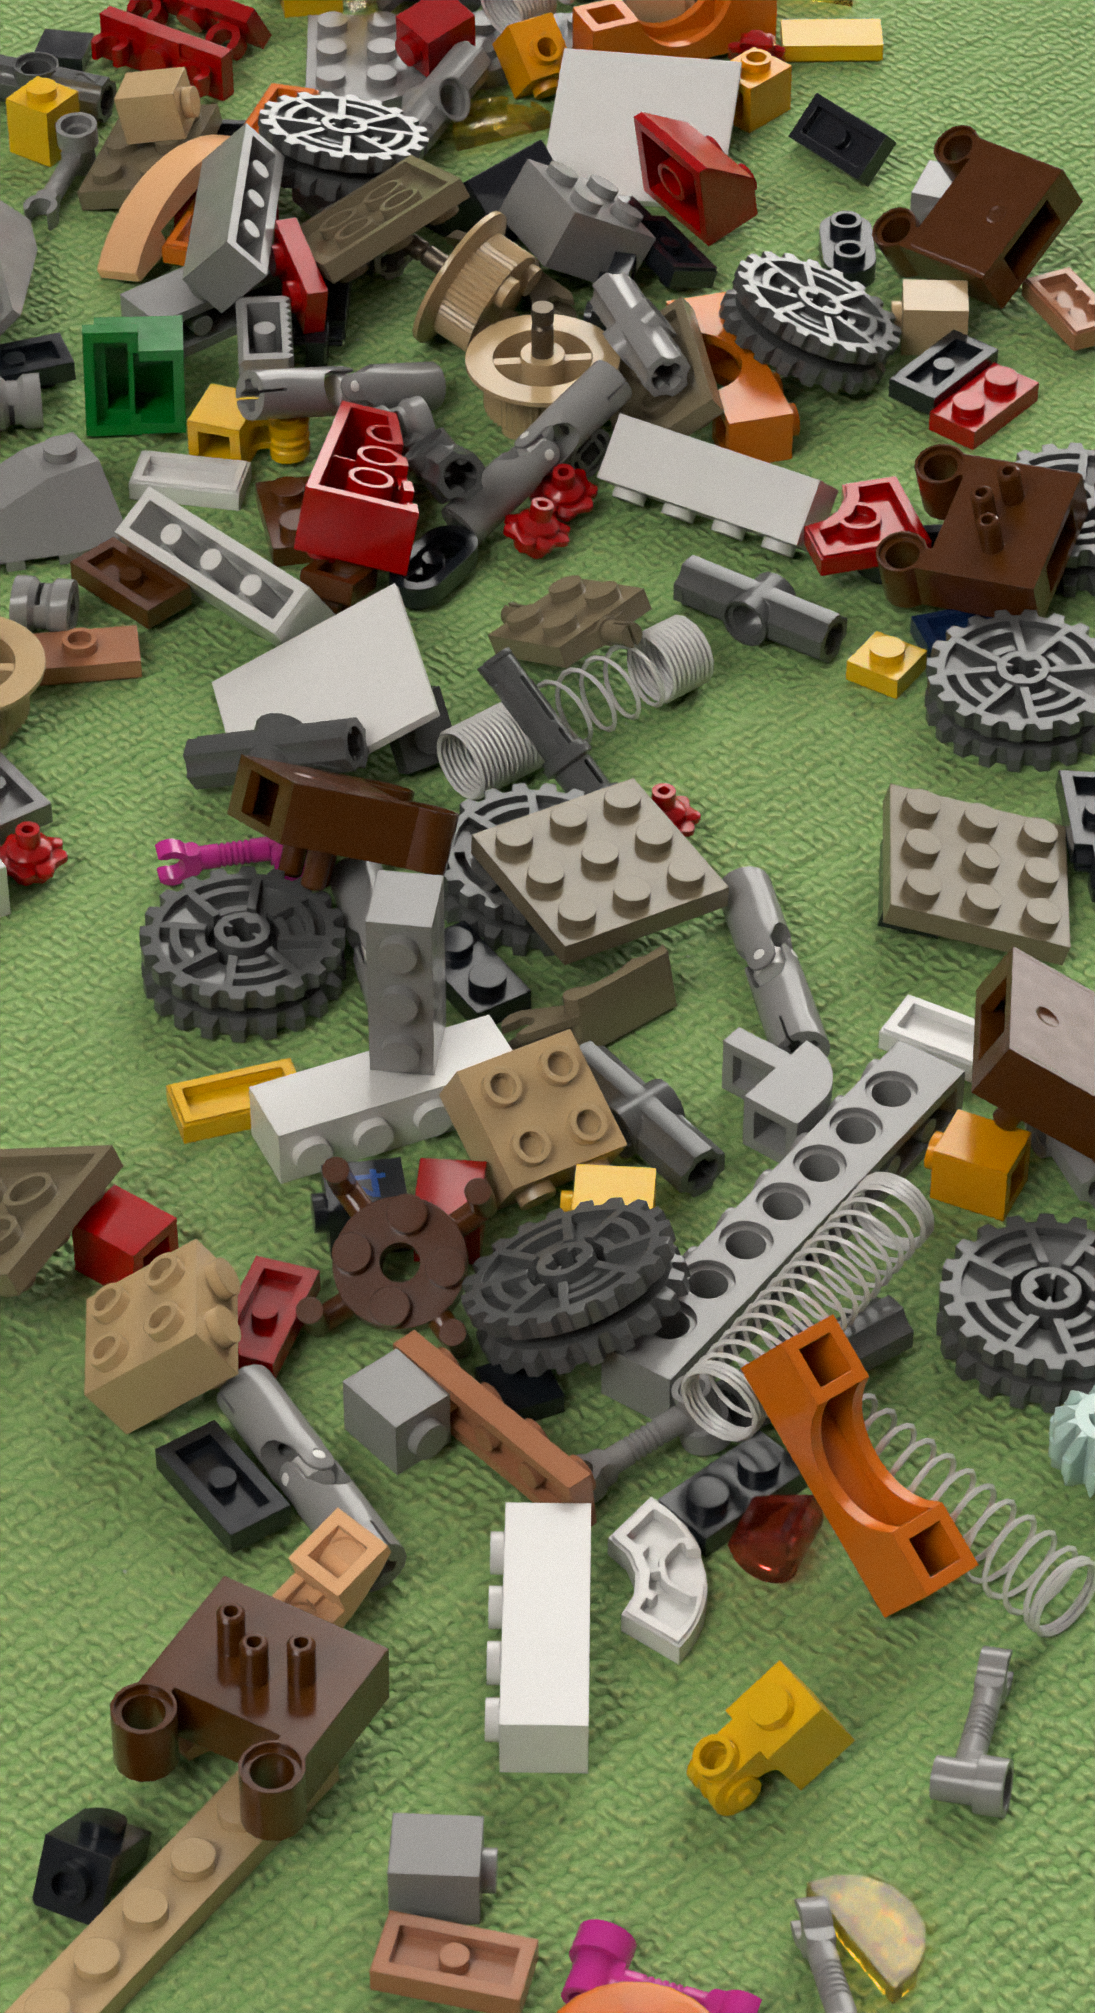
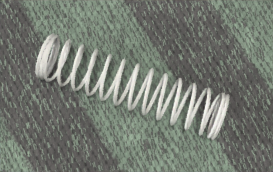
(1052, 1584)

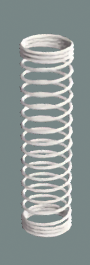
(874, 1231)

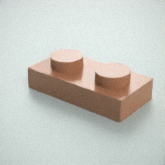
(453, 1964)

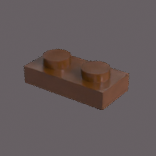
(280, 509)
(131, 582)

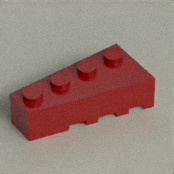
(359, 494)

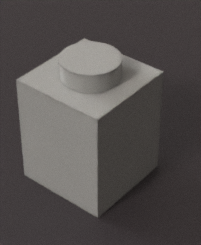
(397, 1411)
(440, 1866)

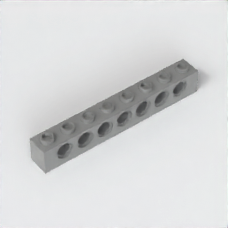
(871, 1129)

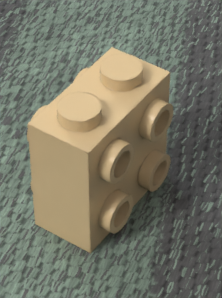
(533, 1119)
(162, 1336)

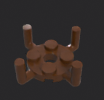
(389, 1225)

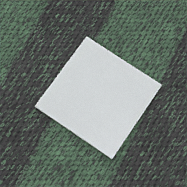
(604, 91)
(343, 668)

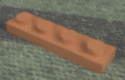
(499, 1436)

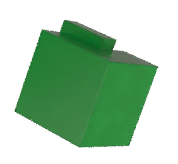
(134, 375)

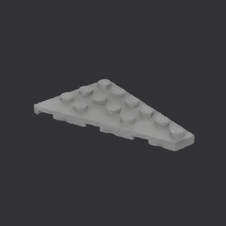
(361, 58)

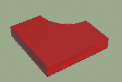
(866, 516)

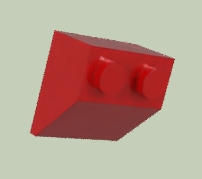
(693, 177)

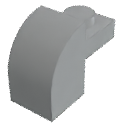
(779, 1090)

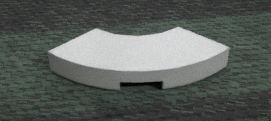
(666, 1580)

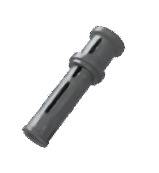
(564, 756)

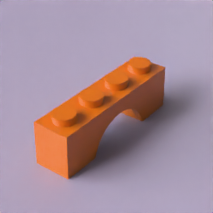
(697, 33)
(756, 411)
(892, 1536)

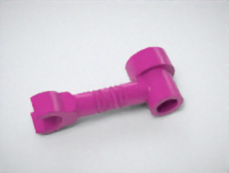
(198, 858)
(603, 1957)

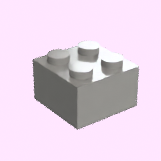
(573, 220)

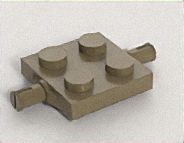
(572, 621)

